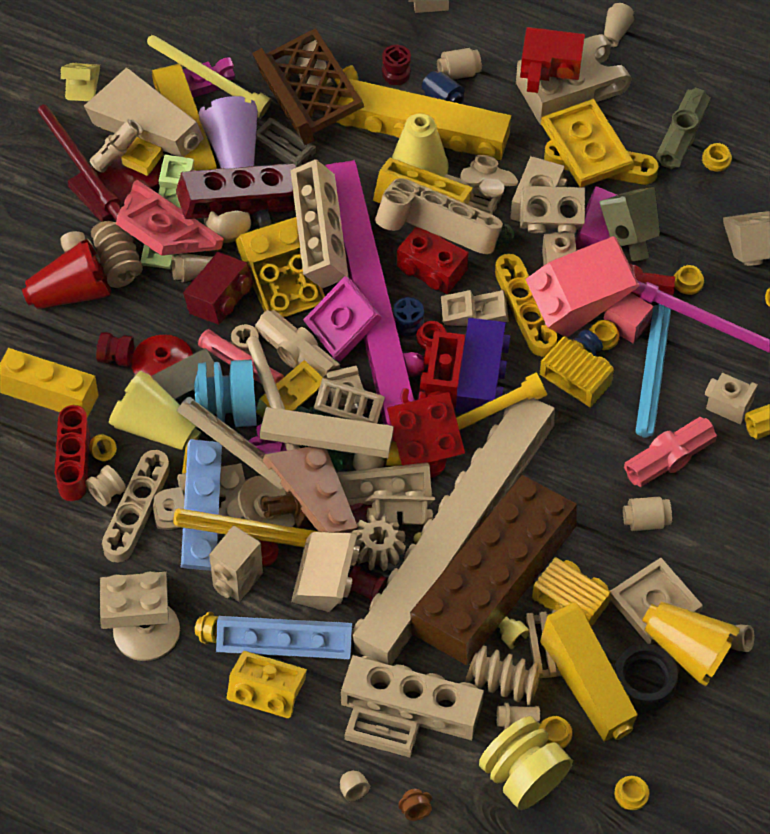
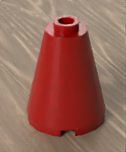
(68, 279)

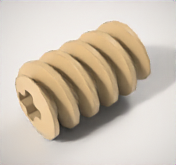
(116, 253)
(503, 675)

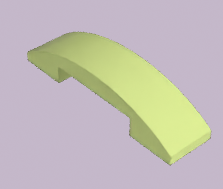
(168, 182)

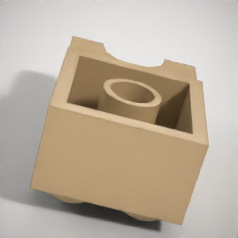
(594, 82)

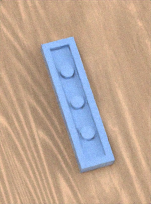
(201, 495)
(284, 637)

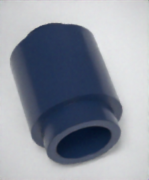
(442, 87)

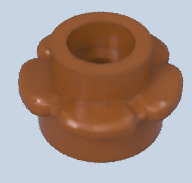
(415, 804)

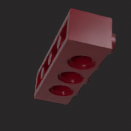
(236, 189)

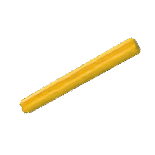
(255, 529)

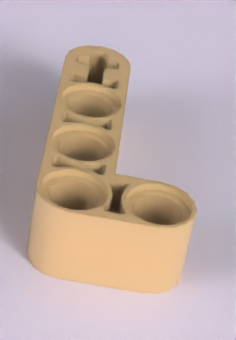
(438, 214)

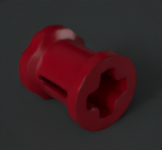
(366, 584)

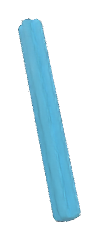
(653, 371)

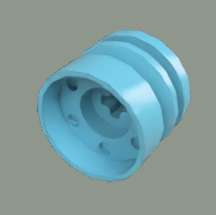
(228, 393)

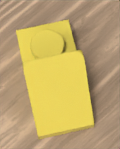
(80, 80)

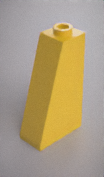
(588, 672)

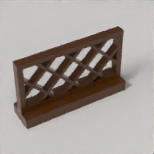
(284, 89)

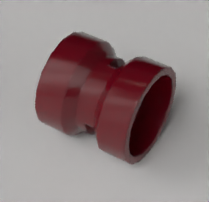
(396, 64)
(115, 349)

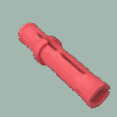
(229, 352)

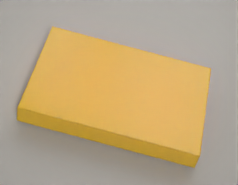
(587, 143)

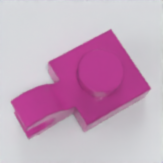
(200, 86)

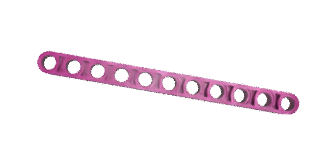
(366, 273)

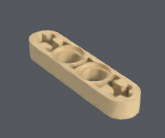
(133, 504)

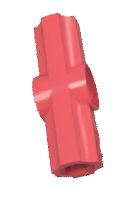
(670, 451)

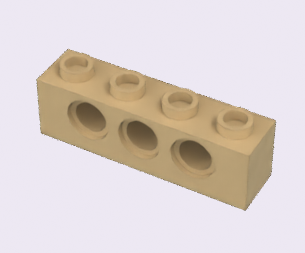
(319, 224)
(455, 720)

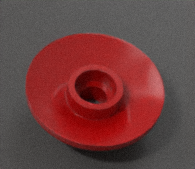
(146, 353)

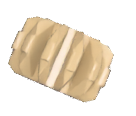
(379, 553)

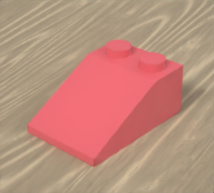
(582, 285)

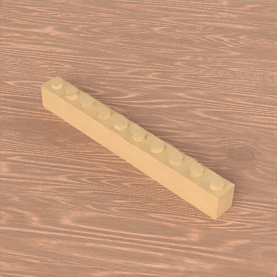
(459, 516)

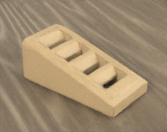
(323, 393)

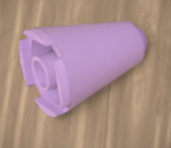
(231, 130)

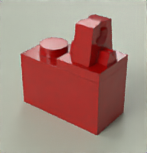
(550, 55)

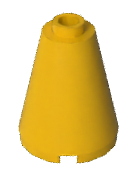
(690, 638)

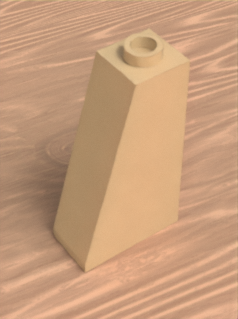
(159, 118)

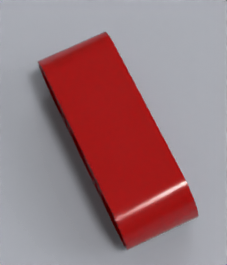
(74, 465)

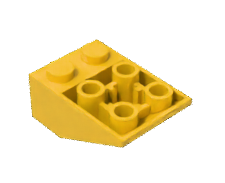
(277, 268)

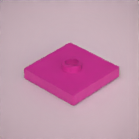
(342, 318)

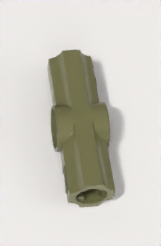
(683, 128)

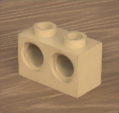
(551, 200)
(236, 564)

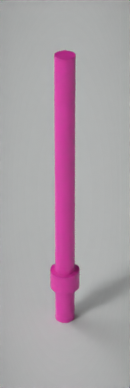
(650, 292)

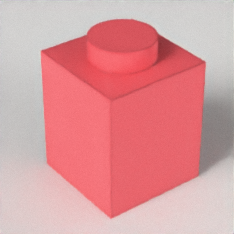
(630, 316)

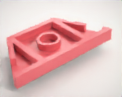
(163, 225)

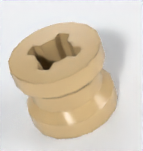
(105, 485)

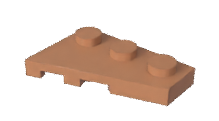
(315, 485)

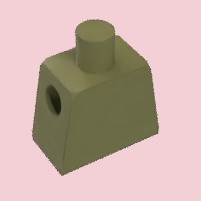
(632, 220)

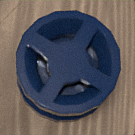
(413, 310)

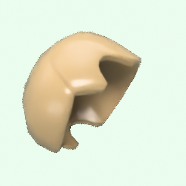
(229, 224)

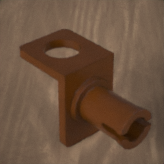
(285, 505)

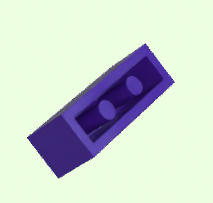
(482, 364)

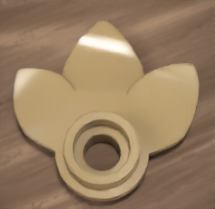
(487, 176)

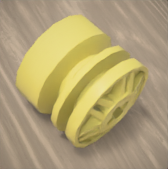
(525, 762)

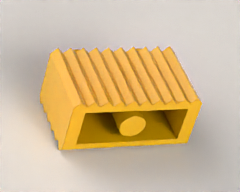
(577, 371)
(564, 584)

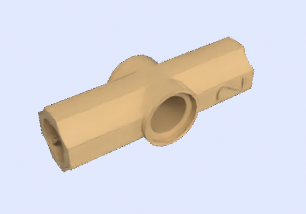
(294, 344)

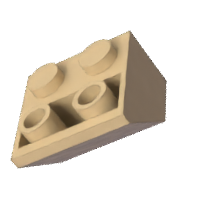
(325, 569)

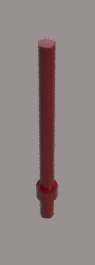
(107, 198)

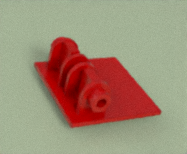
(426, 429)

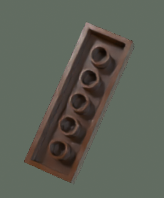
(493, 569)

